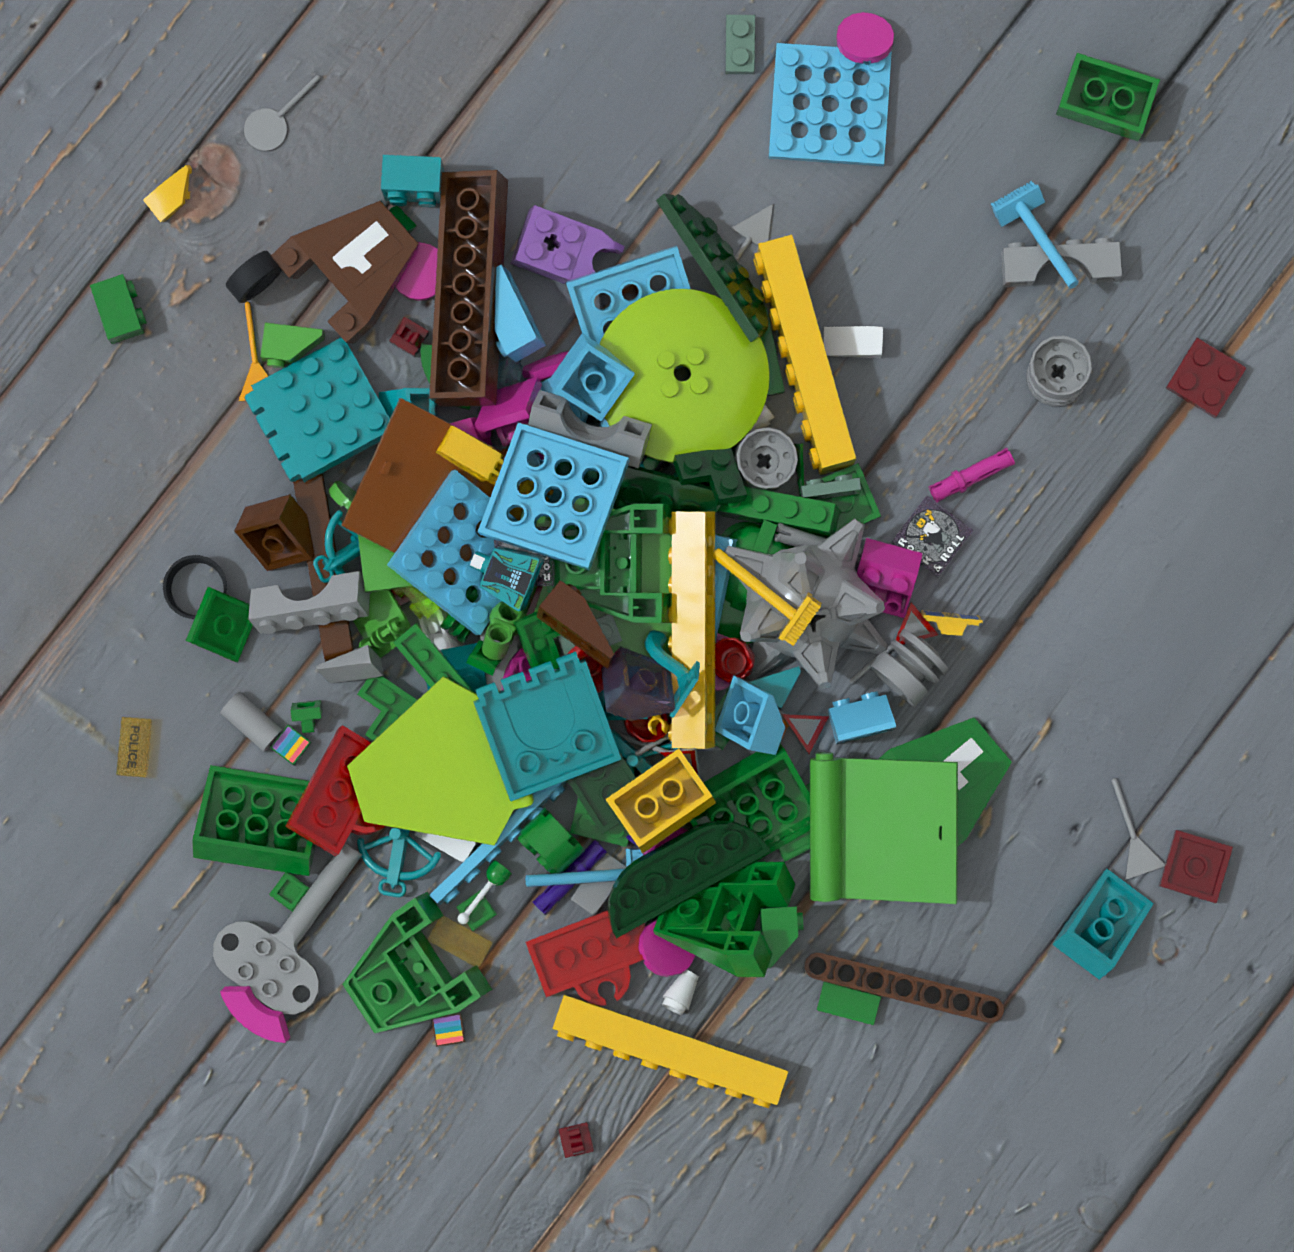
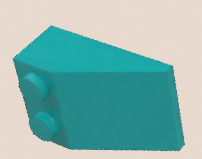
(1103, 924)

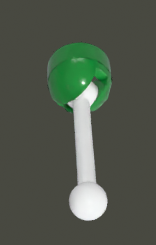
(496, 875)

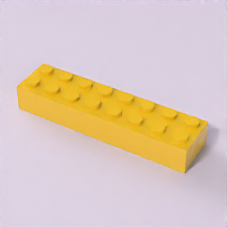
(806, 356)

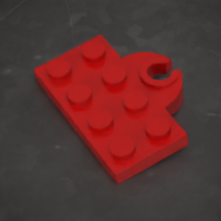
(329, 803)
(585, 957)

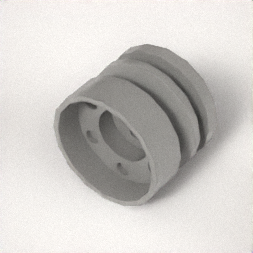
(1058, 355)
(778, 451)
(909, 667)

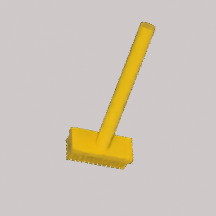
(798, 618)

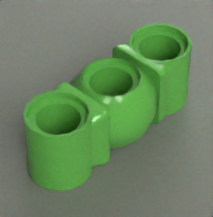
(501, 630)

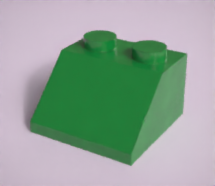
(780, 929)

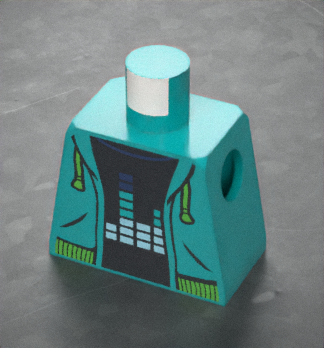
(509, 574)

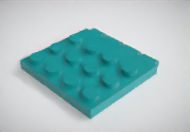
(318, 411)
(546, 726)

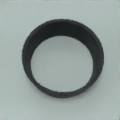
(172, 571)

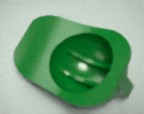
(753, 538)

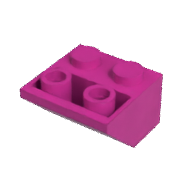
(889, 574)

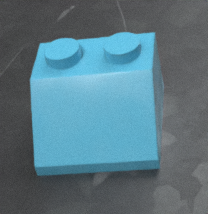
(591, 377)
(751, 718)
(861, 718)

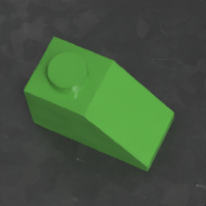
(288, 343)

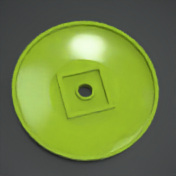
(726, 372)

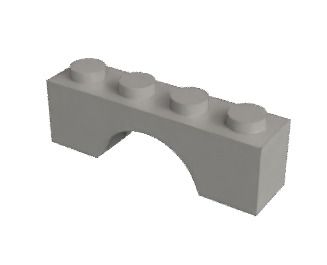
(1097, 260)
(626, 437)
(340, 600)

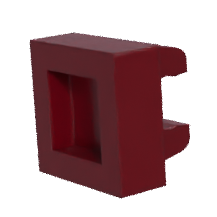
(409, 336)
(576, 1140)

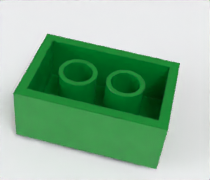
(1107, 97)

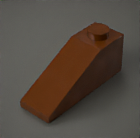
(572, 618)

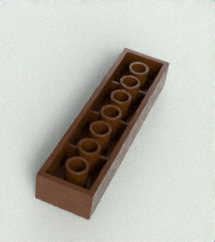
(464, 307)

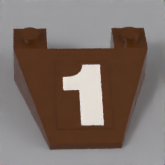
(360, 256)

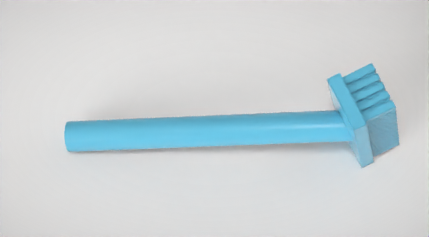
(1020, 204)
(583, 876)

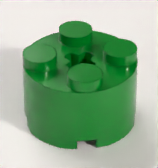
(552, 841)

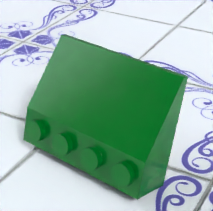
(762, 795)
(246, 822)

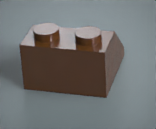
(276, 532)

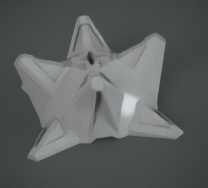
(830, 577)

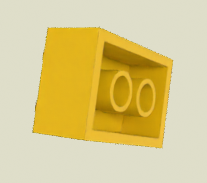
(660, 800)

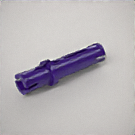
(584, 862)

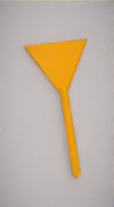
(256, 372)

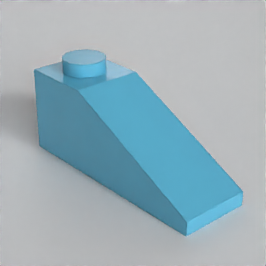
(513, 320)

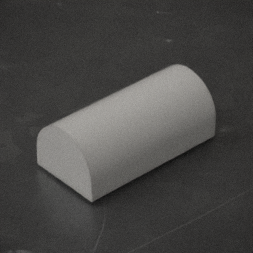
(251, 721)

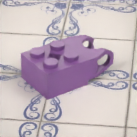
(573, 248)

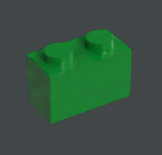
(118, 309)

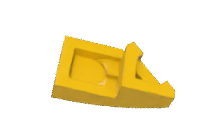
(170, 194)

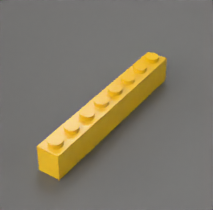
(693, 624)
(671, 1050)

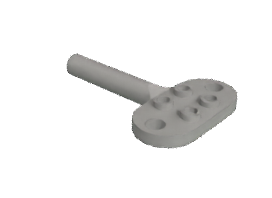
(271, 960)

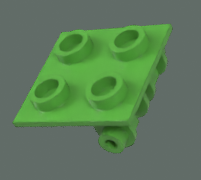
(383, 624)

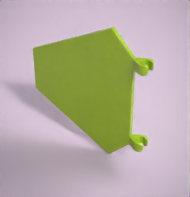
(435, 771)

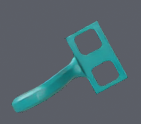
(685, 678)

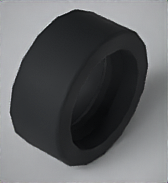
(253, 277)

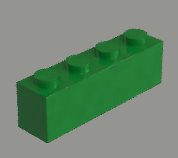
(790, 510)

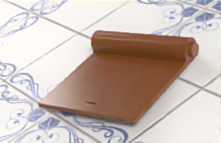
(404, 480)

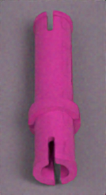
(967, 477)

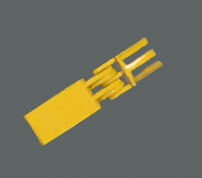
(476, 458)

